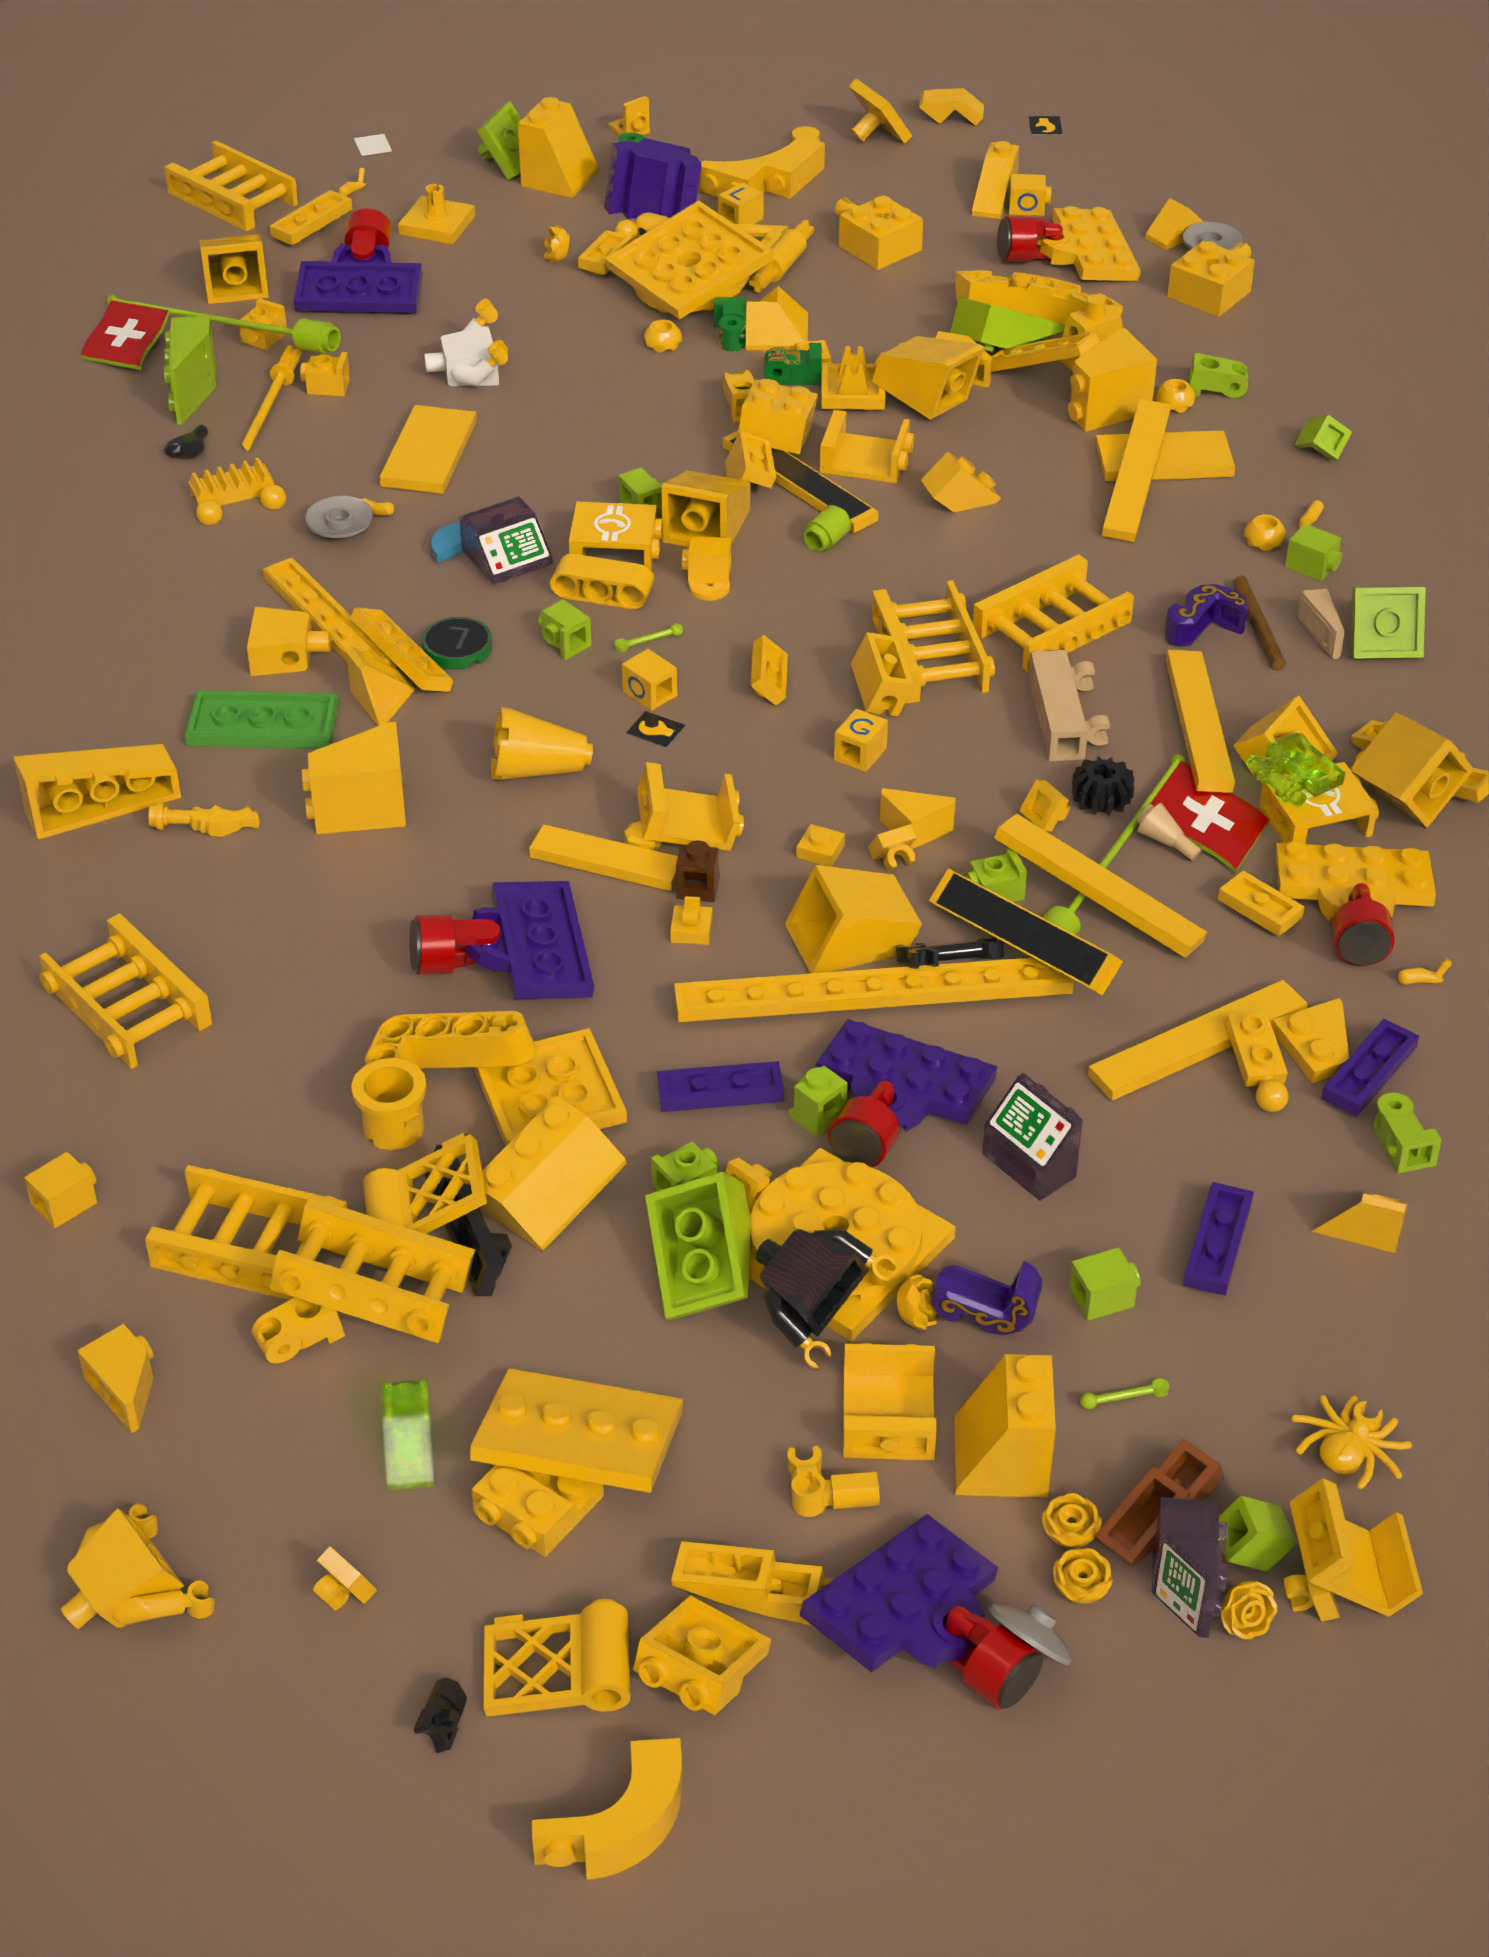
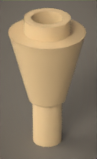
(1160, 826)

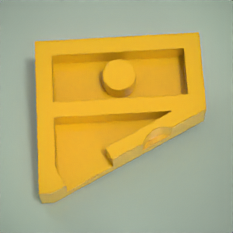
(1315, 1038)

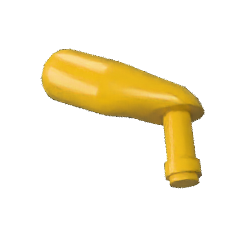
(350, 187)
(380, 509)
(1312, 513)
(1422, 975)

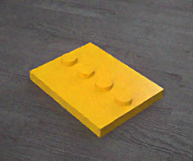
(577, 1430)

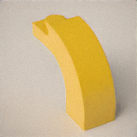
(630, 1827)

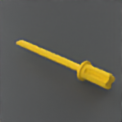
(281, 375)

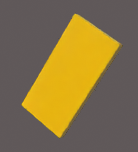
(428, 449)
(1180, 457)

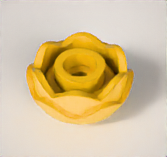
(556, 244)
(662, 336)
(1177, 393)
(1265, 532)
(915, 1302)
(1075, 1509)
(1082, 1563)
(1248, 1609)

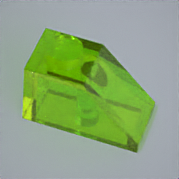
(407, 1434)

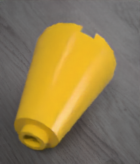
(535, 747)

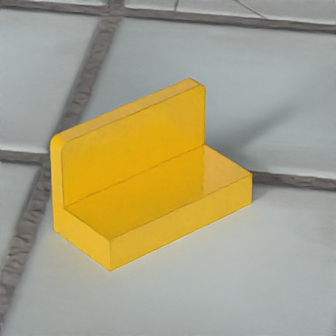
(751, 460)

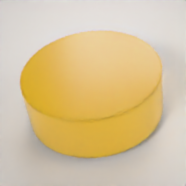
(806, 131)

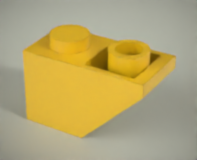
(958, 484)

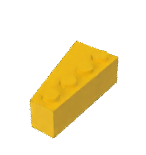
(93, 785)

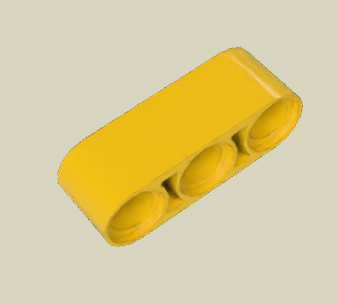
(602, 581)

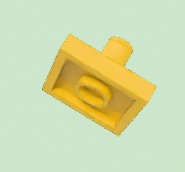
(878, 114)
(436, 218)

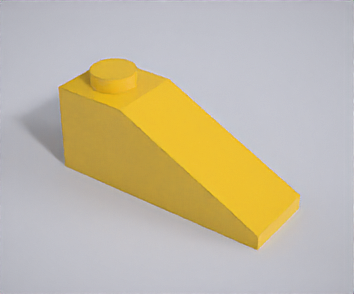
(995, 178)

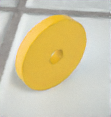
(709, 591)

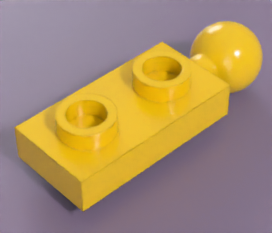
(607, 243)
(1259, 1058)

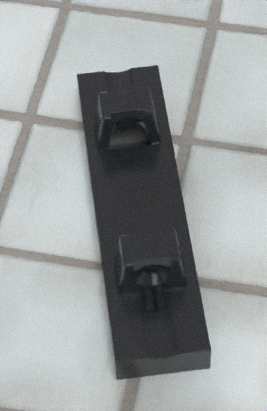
(472, 1232)

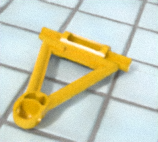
(785, 243)

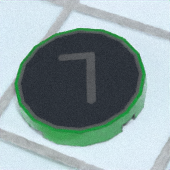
(457, 642)

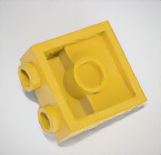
(533, 1505)
(699, 1655)

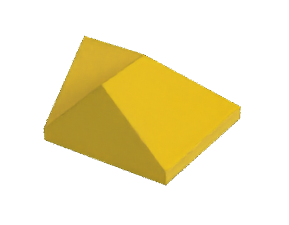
(775, 322)

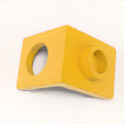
(635, 117)

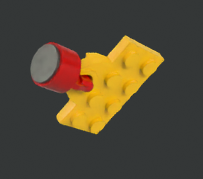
(1076, 237)
(1356, 891)

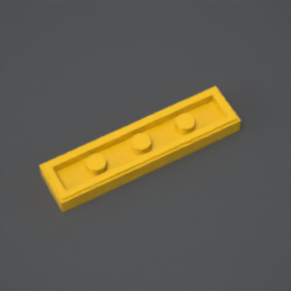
(1044, 351)
(402, 649)
(605, 857)

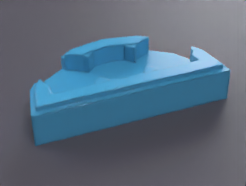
(446, 542)

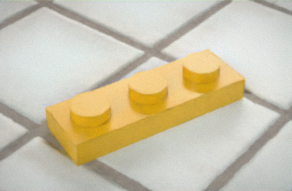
(311, 217)

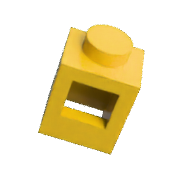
(264, 313)
(326, 375)

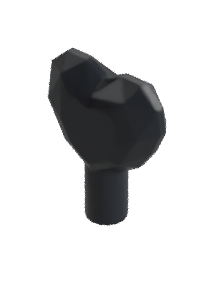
(187, 445)

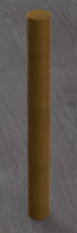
(1260, 624)

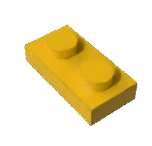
(769, 670)
(1261, 903)

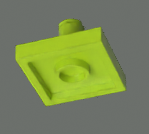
(502, 139)
(1388, 622)

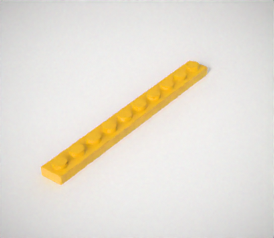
(867, 989)

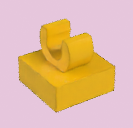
(1045, 805)
(894, 843)
(691, 922)
(754, 1178)
(342, 1580)
(1306, 1595)

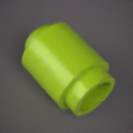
(826, 528)

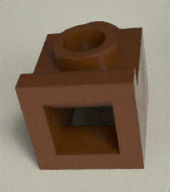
(697, 862)

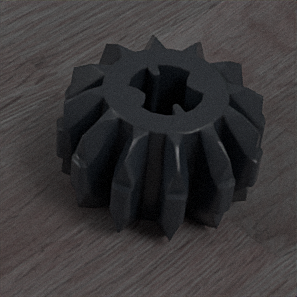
(1103, 785)

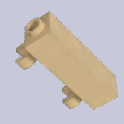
(1059, 708)

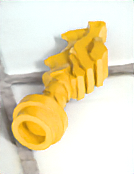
(213, 821)

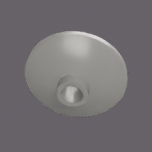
(1216, 232)
(339, 516)
(1034, 1628)

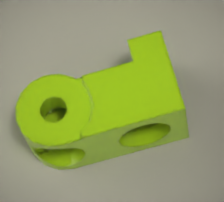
(1218, 375)
(1403, 1136)

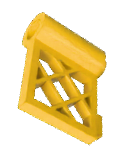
(392, 1196)
(596, 1654)

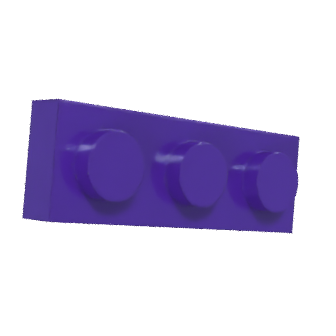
(1370, 1067)
(720, 1086)
(1218, 1238)

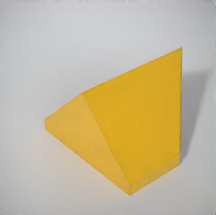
(376, 685)
(1371, 1222)

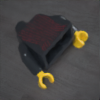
(813, 1279)

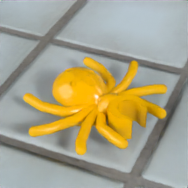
(1352, 1439)

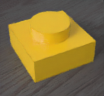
(820, 845)

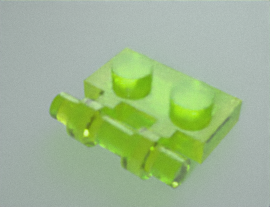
(1304, 765)

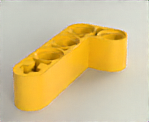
(455, 1039)

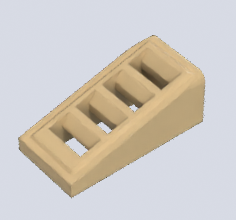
(1321, 620)

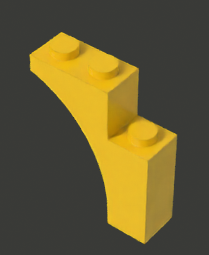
(778, 172)

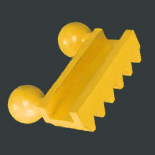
(232, 487)

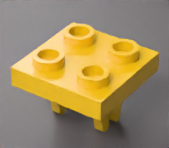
(850, 384)

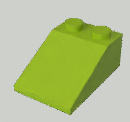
(999, 326)
(701, 1243)

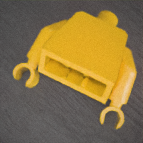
(127, 1576)

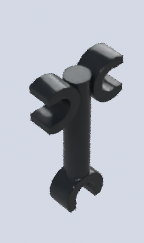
(923, 955)

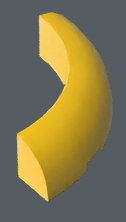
(1026, 294)

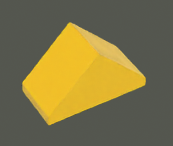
(1170, 224)
(928, 813)

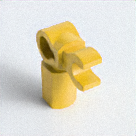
(812, 1493)

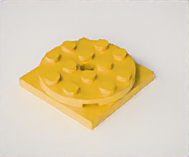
(689, 261)
(866, 1204)

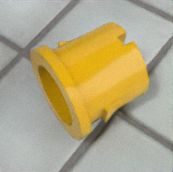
(390, 1102)

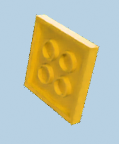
(562, 1067)

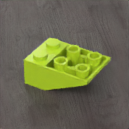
(189, 364)

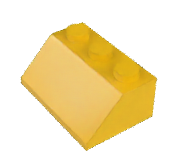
(549, 1173)

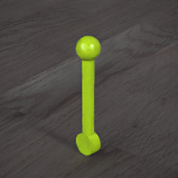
(622, 645)
(1158, 1388)

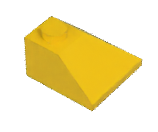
(1280, 723)

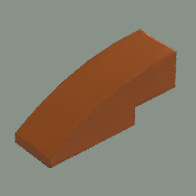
(1183, 1475)

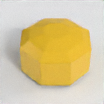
(634, 836)

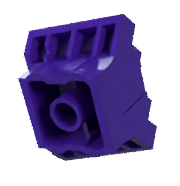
(651, 178)

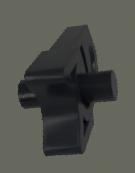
(442, 1714)

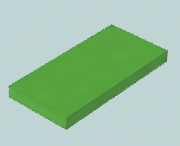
(262, 719)

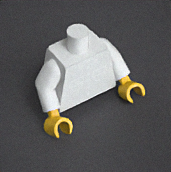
(470, 355)

